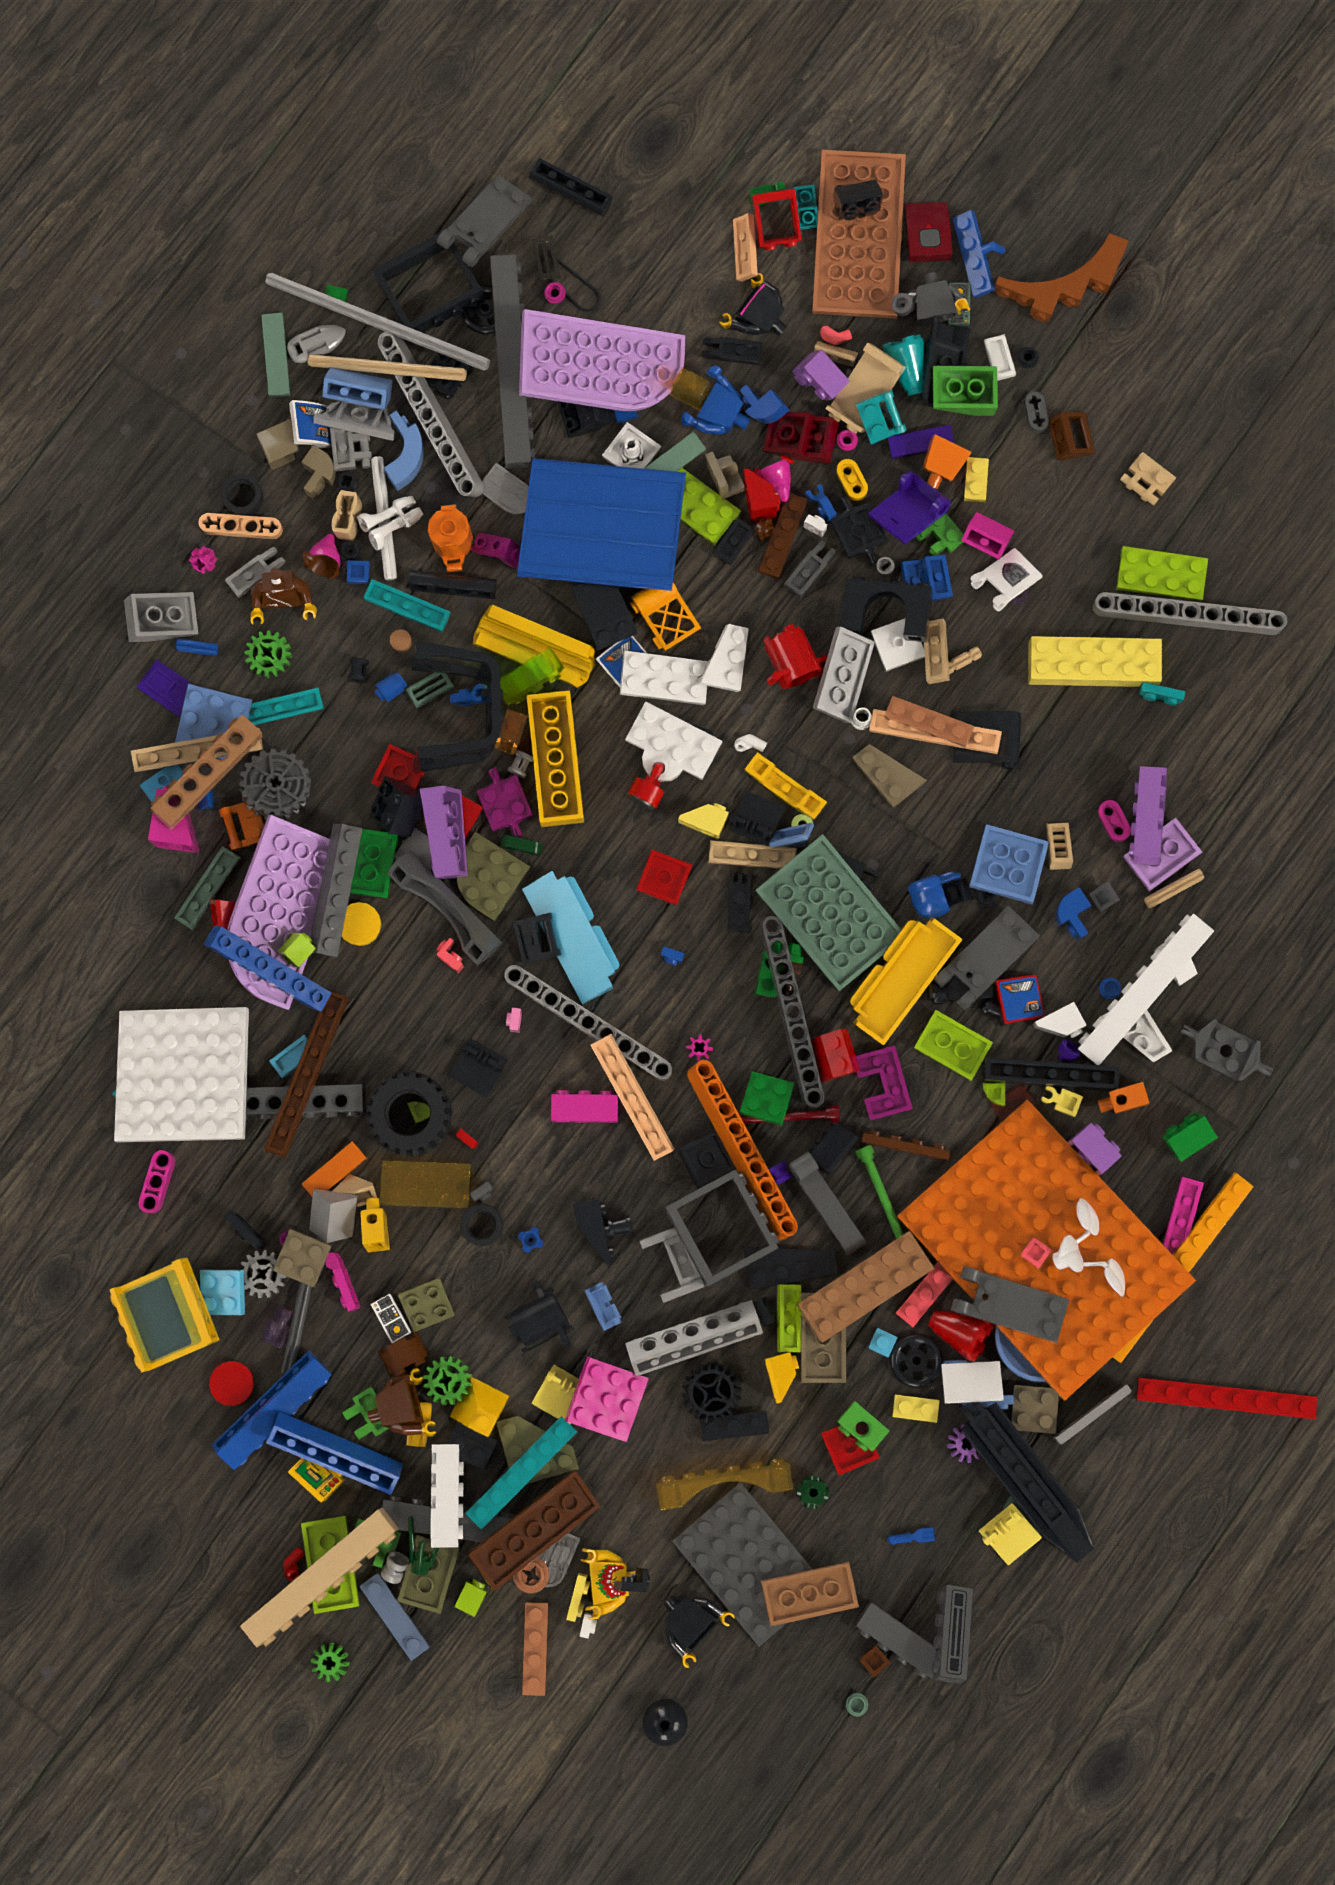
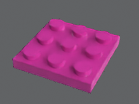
(606, 1399)

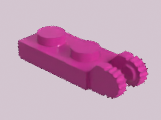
(342, 1280)

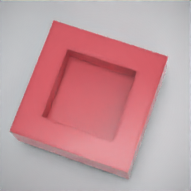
(1035, 1253)

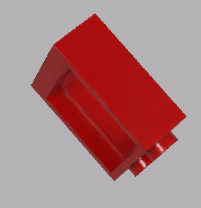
(788, 241)

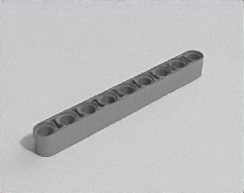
(436, 422)
(1199, 609)
(582, 1013)

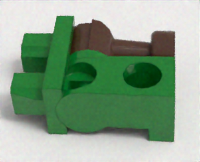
(765, 983)

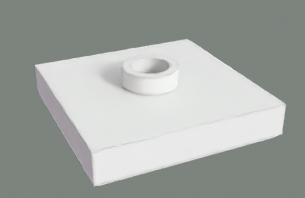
(894, 648)

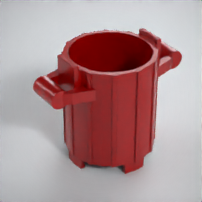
(792, 658)

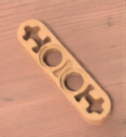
(241, 522)

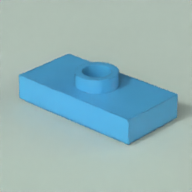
(161, 779)

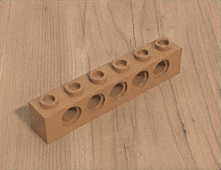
(204, 783)

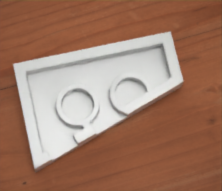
(727, 662)
(1147, 1038)

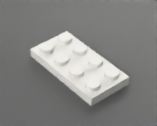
(663, 678)

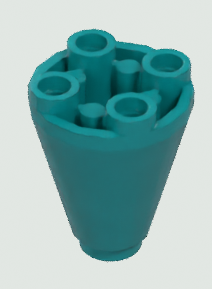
(910, 354)

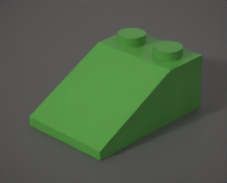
(966, 389)

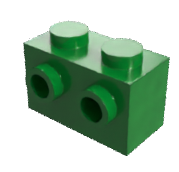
(1189, 1136)

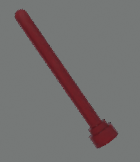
(831, 1114)

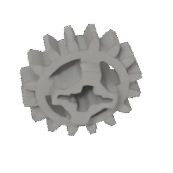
(256, 1266)

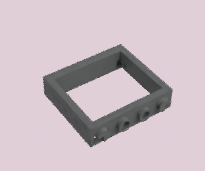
(689, 1244)

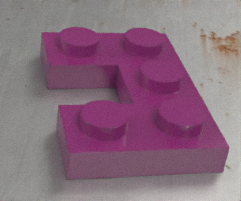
(896, 1094)

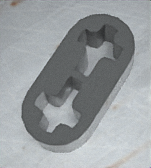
(1031, 412)

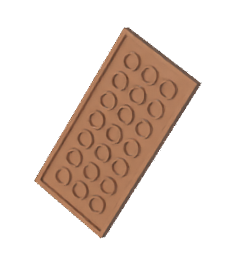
(859, 257)

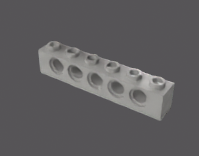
(693, 1338)

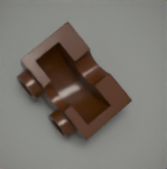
(403, 1353)

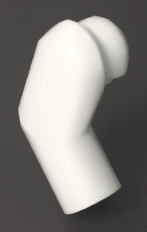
(749, 741)

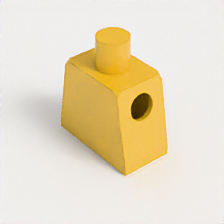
(374, 1235)

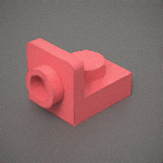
(451, 959)

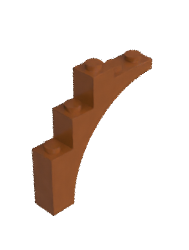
(1069, 289)

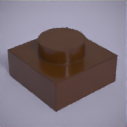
(874, 1660)

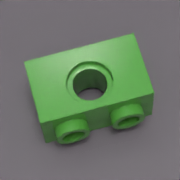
(874, 1434)

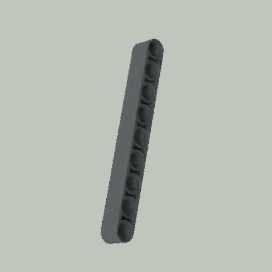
(798, 1020)

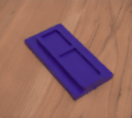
(165, 687)

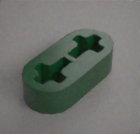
(521, 845)

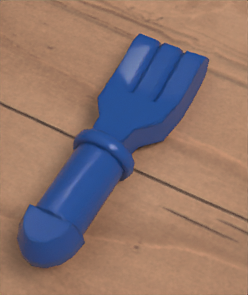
(919, 1535)

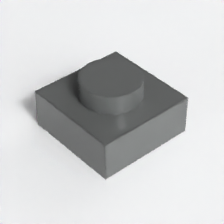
(1104, 896)
(482, 1193)

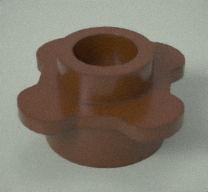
(764, 528)

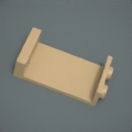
(871, 376)

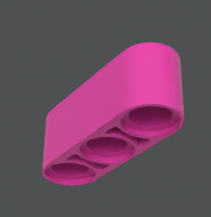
(148, 1189)

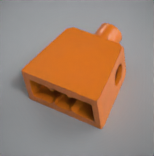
(943, 460)
(1135, 1095)

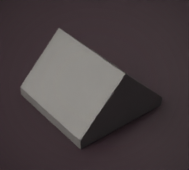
(332, 1215)

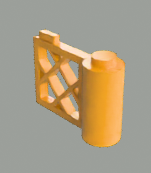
(650, 601)

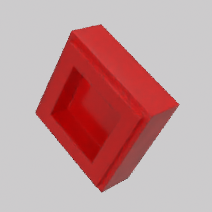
(467, 1139)

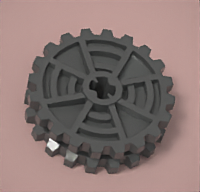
(273, 768)

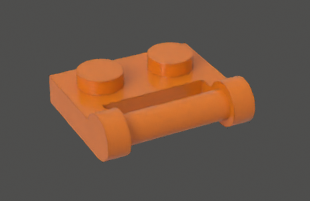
(251, 826)

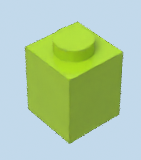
(296, 949)
(471, 1597)

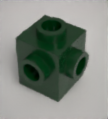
(804, 1488)

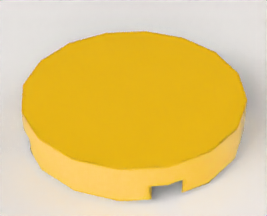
(361, 924)

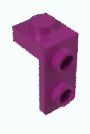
(497, 547)

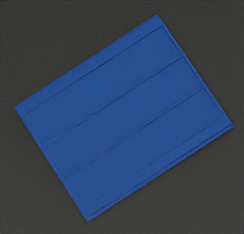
(601, 524)

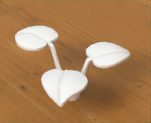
(1070, 1255)

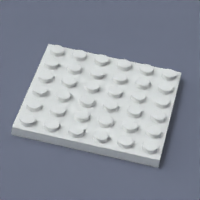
(181, 1075)

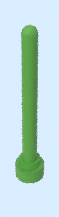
(866, 1156)

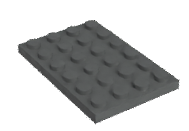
(736, 1549)

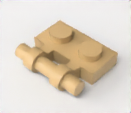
(1151, 474)

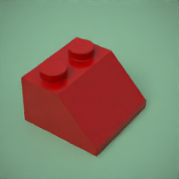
(760, 497)
(834, 1055)

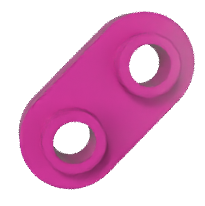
(1116, 820)

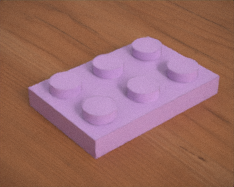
(1176, 852)

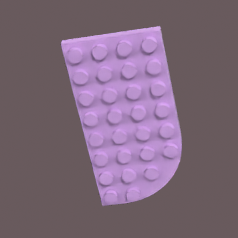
(596, 362)
(278, 898)

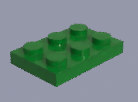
(373, 861)

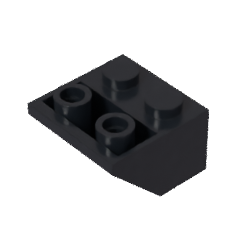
(858, 199)
(583, 419)
(397, 807)

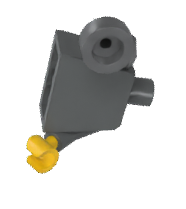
(931, 300)

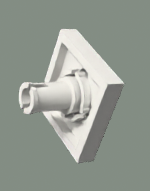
(629, 440)

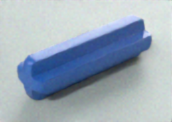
(197, 647)

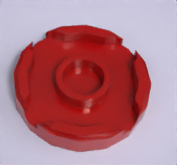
(231, 1383)

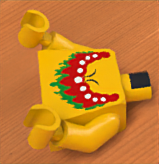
(604, 1570)

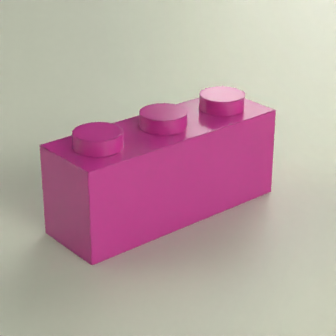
(584, 1107)

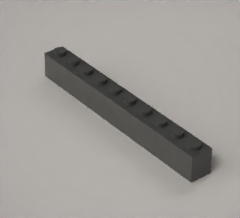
(508, 344)

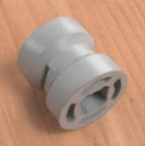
(393, 1570)

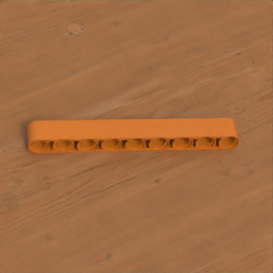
(741, 1138)

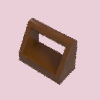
(1063, 436)

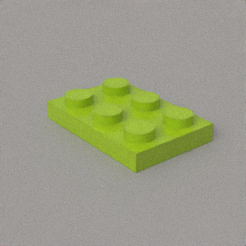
(953, 1045)

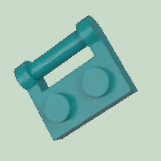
(874, 420)

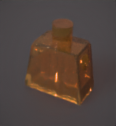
(511, 731)

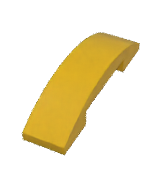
(785, 787)

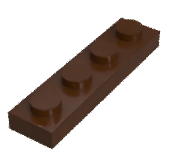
(783, 536)
(915, 1147)

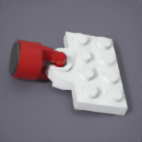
(668, 750)

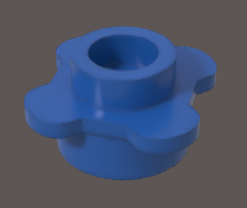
(524, 1237)

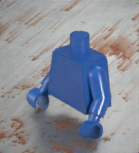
(720, 409)

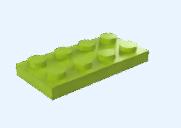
(705, 510)
(1162, 574)
(318, 1539)

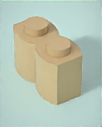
(345, 519)

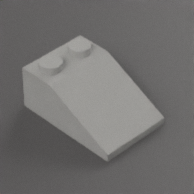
(160, 616)

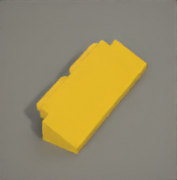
(910, 967)

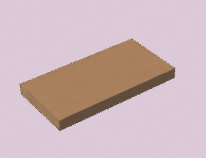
(809, 1593)

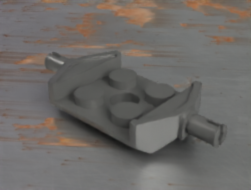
(1244, 1051)

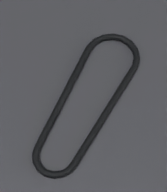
(583, 280)

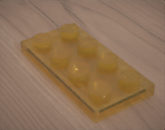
(425, 1184)

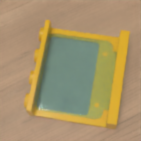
(164, 1315)

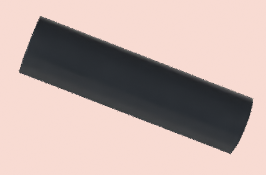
(571, 187)
(452, 584)

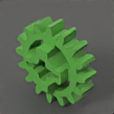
(273, 648)
(450, 1389)

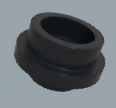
(1027, 351)

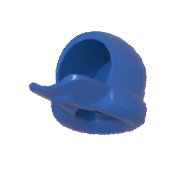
(928, 895)

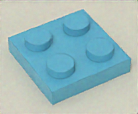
(223, 1291)

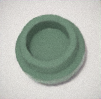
(857, 1704)

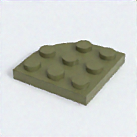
(491, 876)

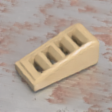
(1059, 860)

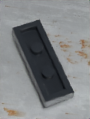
(735, 1426)

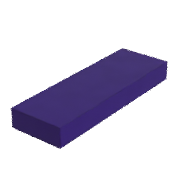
(916, 442)

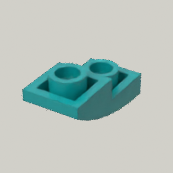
(807, 206)

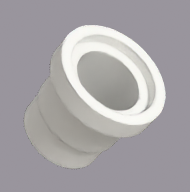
(861, 725)

